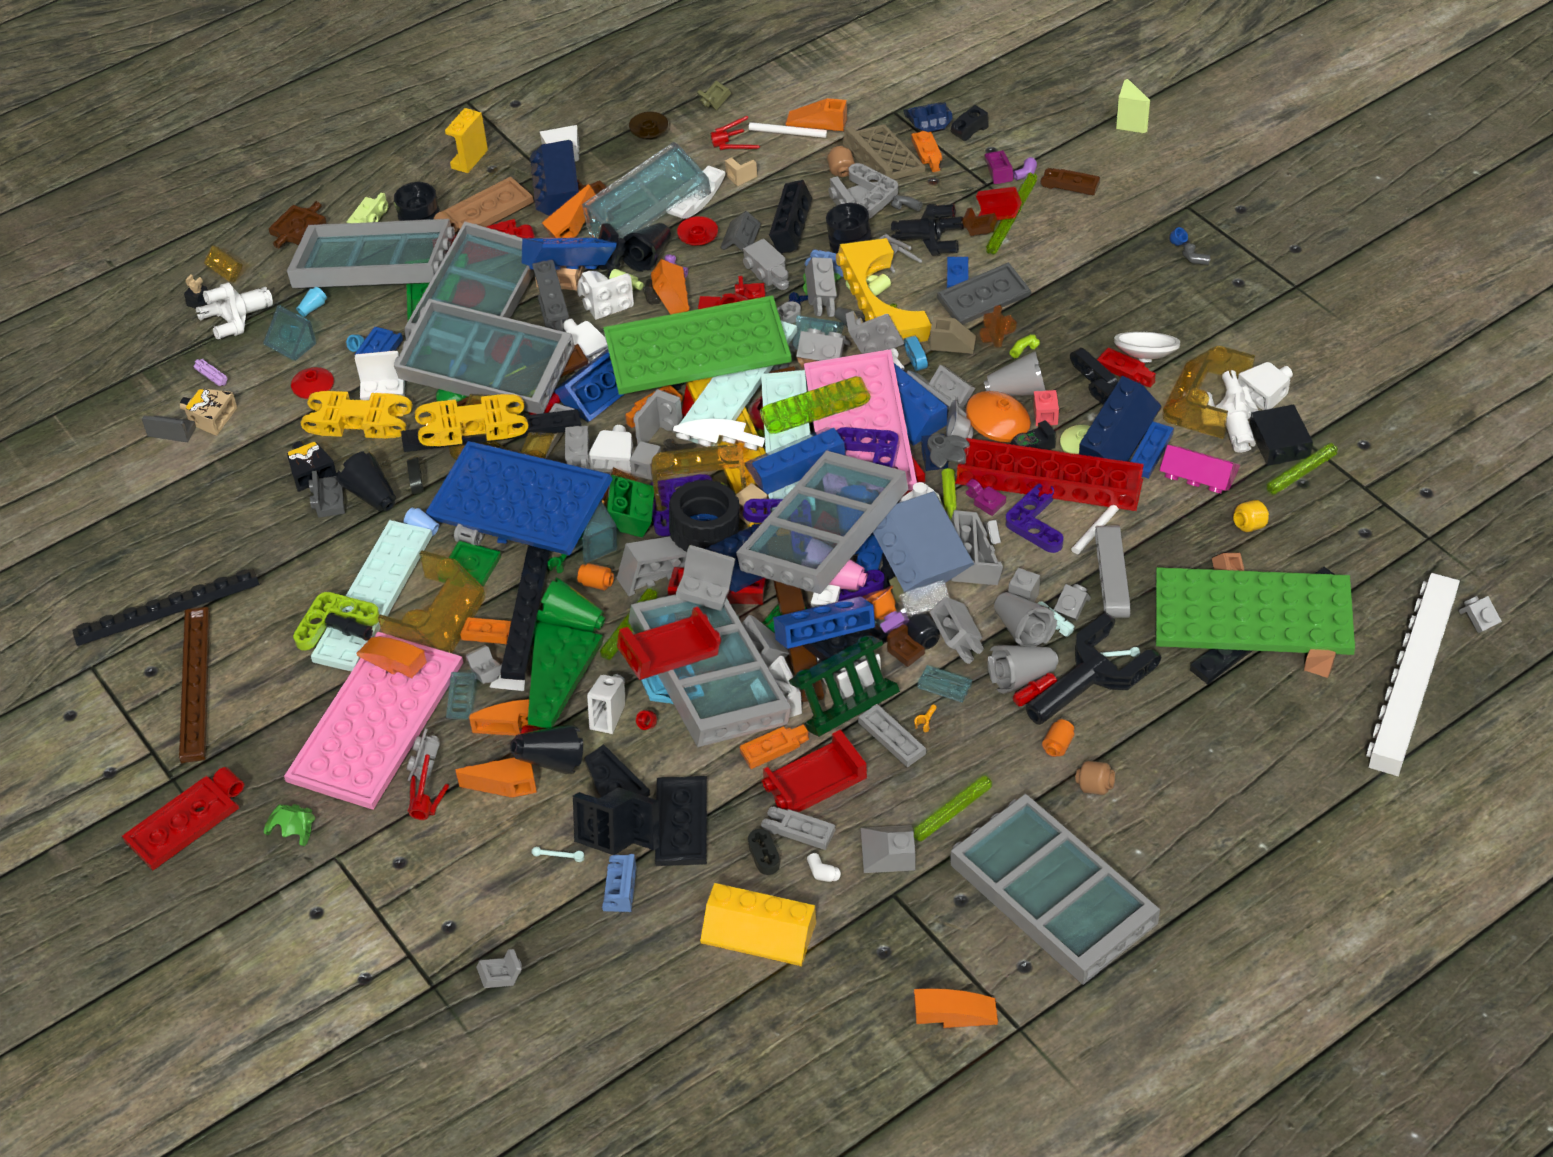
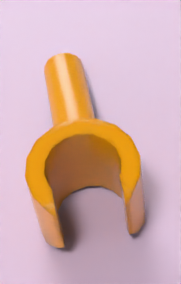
(925, 718)

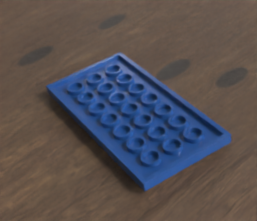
(519, 497)

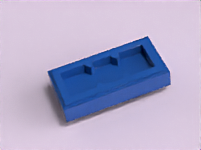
(956, 270)

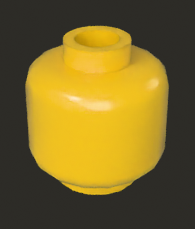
(1251, 516)

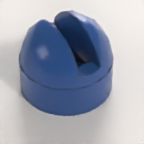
(1178, 236)

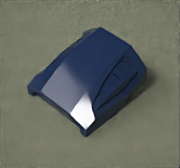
(930, 116)

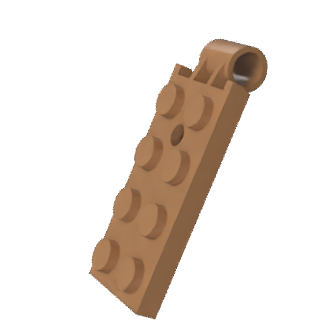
(488, 205)

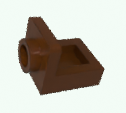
(979, 224)
(903, 646)

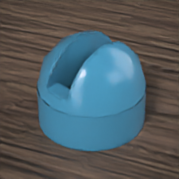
(354, 342)

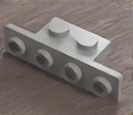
(947, 387)

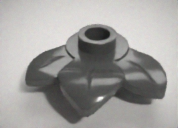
(949, 449)

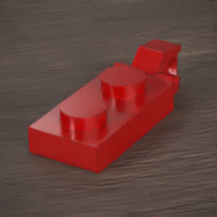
(1127, 366)

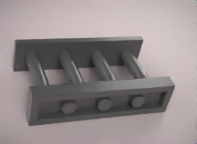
(551, 297)

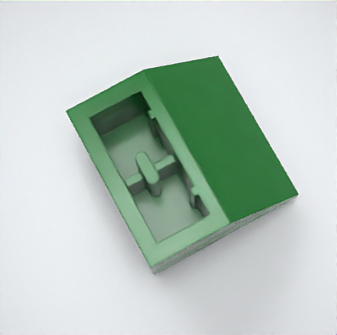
(630, 505)

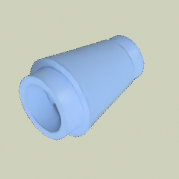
(419, 518)

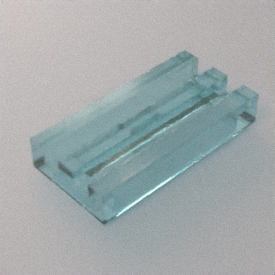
(942, 686)

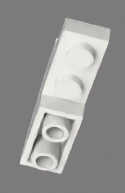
(709, 430)

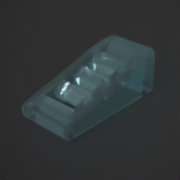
(456, 679)

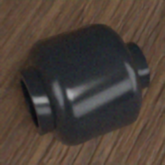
(923, 630)

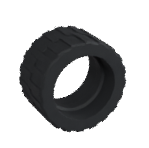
(703, 498)

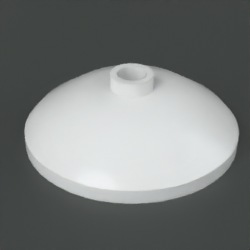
(1146, 345)

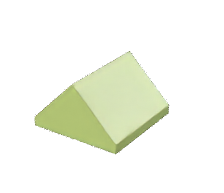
(1132, 109)

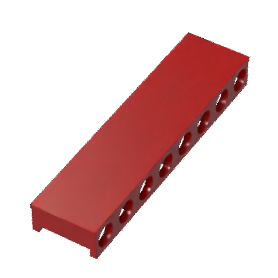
(1071, 475)

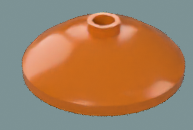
(997, 415)

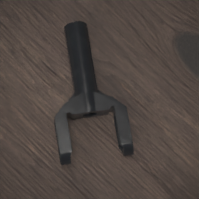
(1091, 669)

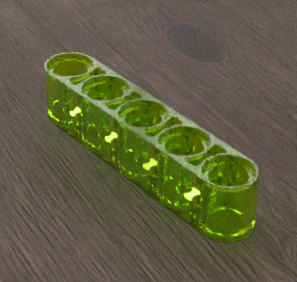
(815, 405)

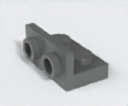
(327, 496)

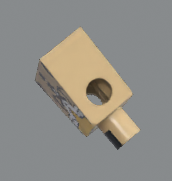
(209, 409)

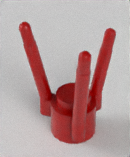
(720, 136)
(421, 806)

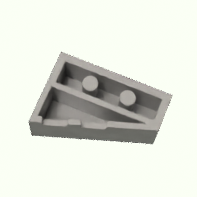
(974, 536)
(648, 562)

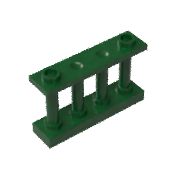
(861, 699)

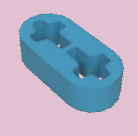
(915, 353)

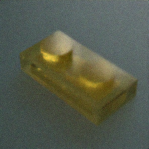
(223, 264)

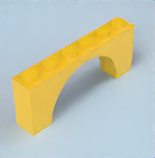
(862, 260)

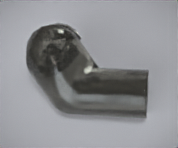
(651, 297)

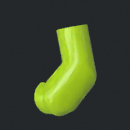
(1021, 344)

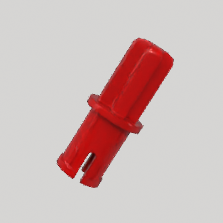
(1033, 689)

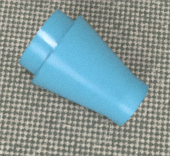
(313, 299)

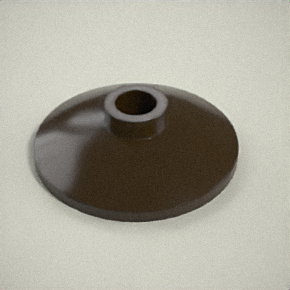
(648, 124)

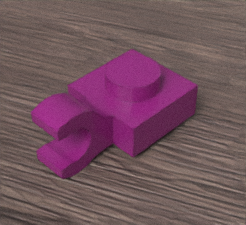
(987, 500)

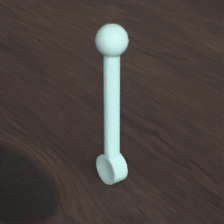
(1134, 652)
(578, 855)

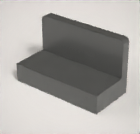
(741, 231)
(168, 428)

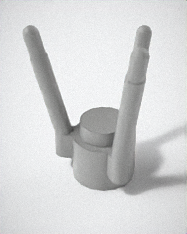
(897, 245)

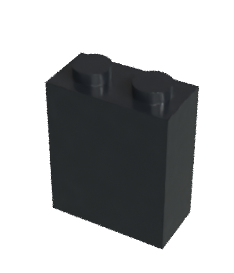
(1280, 435)

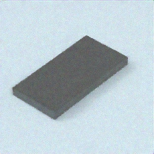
(983, 292)

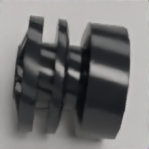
(416, 202)
(847, 225)

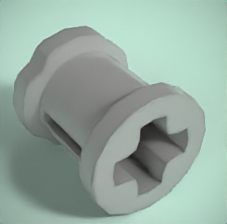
(468, 535)

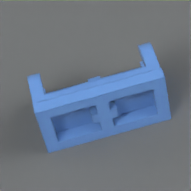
(620, 883)

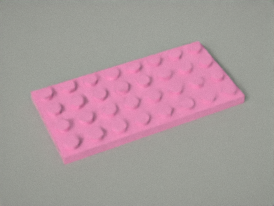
(880, 413)
(371, 728)

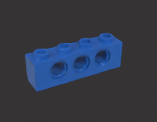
(824, 622)

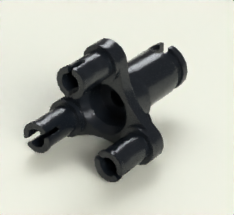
(930, 228)

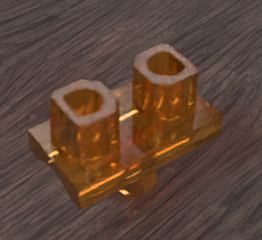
(996, 327)

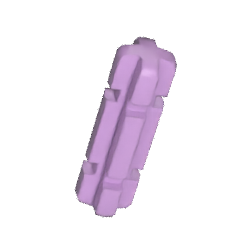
(210, 372)

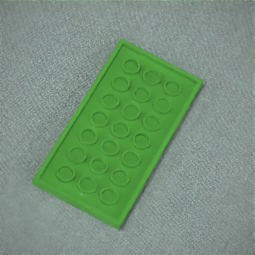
(696, 344)
(1254, 610)

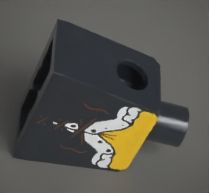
(309, 458)

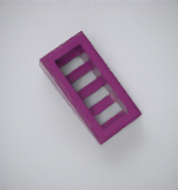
(999, 167)

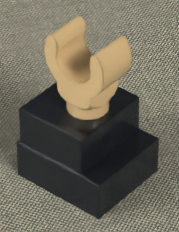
(194, 294)

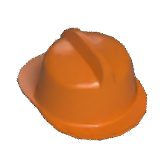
(882, 601)

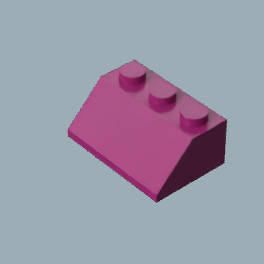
(1198, 468)

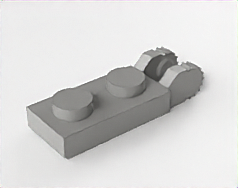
(799, 827)

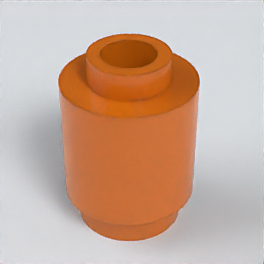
(595, 576)
(1058, 738)

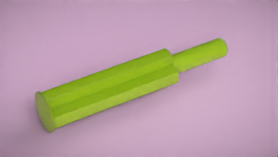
(949, 492)

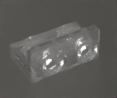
(923, 599)

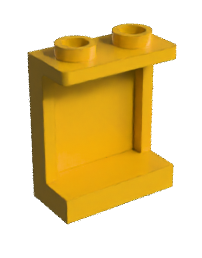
(469, 138)

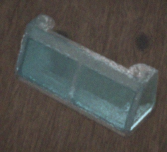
(646, 192)

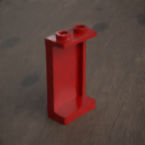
(669, 645)
(816, 775)

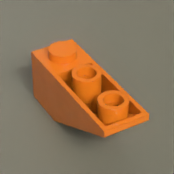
(824, 114)
(570, 217)
(670, 286)
(501, 777)

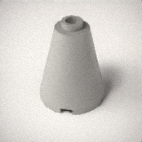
(1017, 378)
(1025, 620)
(1018, 665)

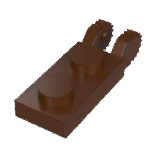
(1070, 181)

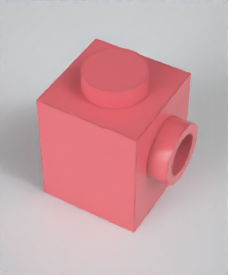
(1046, 407)

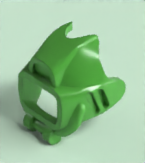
(292, 821)

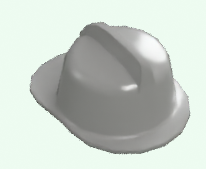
(958, 424)

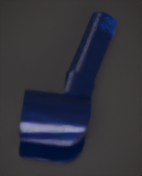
(796, 298)

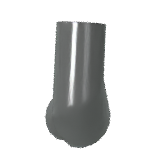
(908, 201)
(1193, 257)

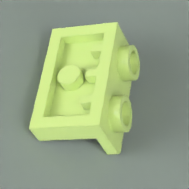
(370, 210)

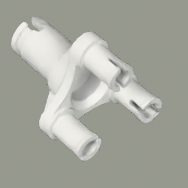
(232, 307)
(1239, 407)

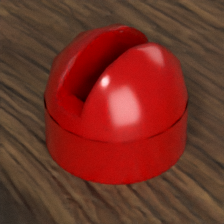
(643, 718)

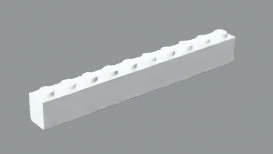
(1413, 676)

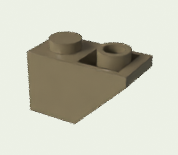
(951, 336)

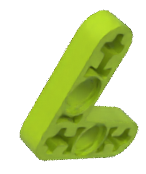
(337, 603)

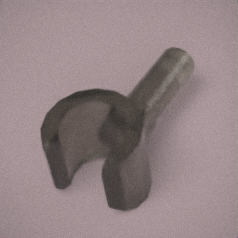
(671, 446)

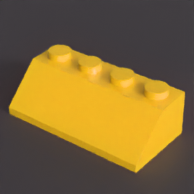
(758, 924)

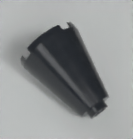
(645, 246)
(367, 481)
(550, 748)

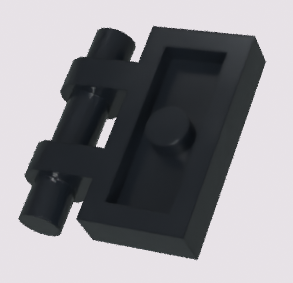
(608, 233)

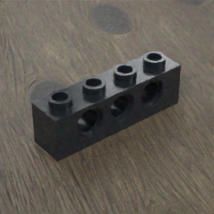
(790, 216)

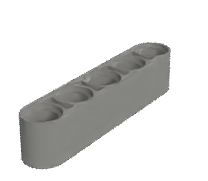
(1112, 571)

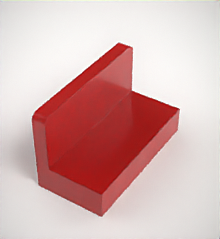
(1002, 202)

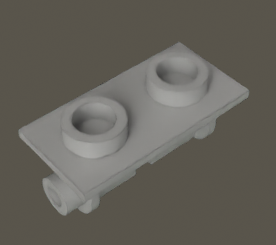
(423, 745)

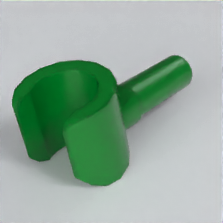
(557, 561)

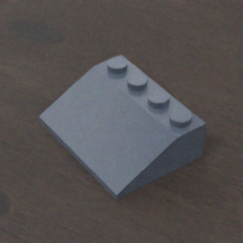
(922, 543)

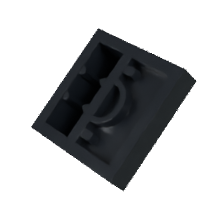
(616, 821)

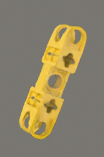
(356, 414)
(471, 420)

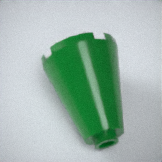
(569, 608)

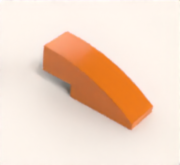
(393, 655)
(501, 718)
(954, 1008)

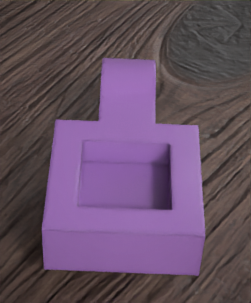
(894, 621)

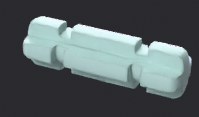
(1066, 628)

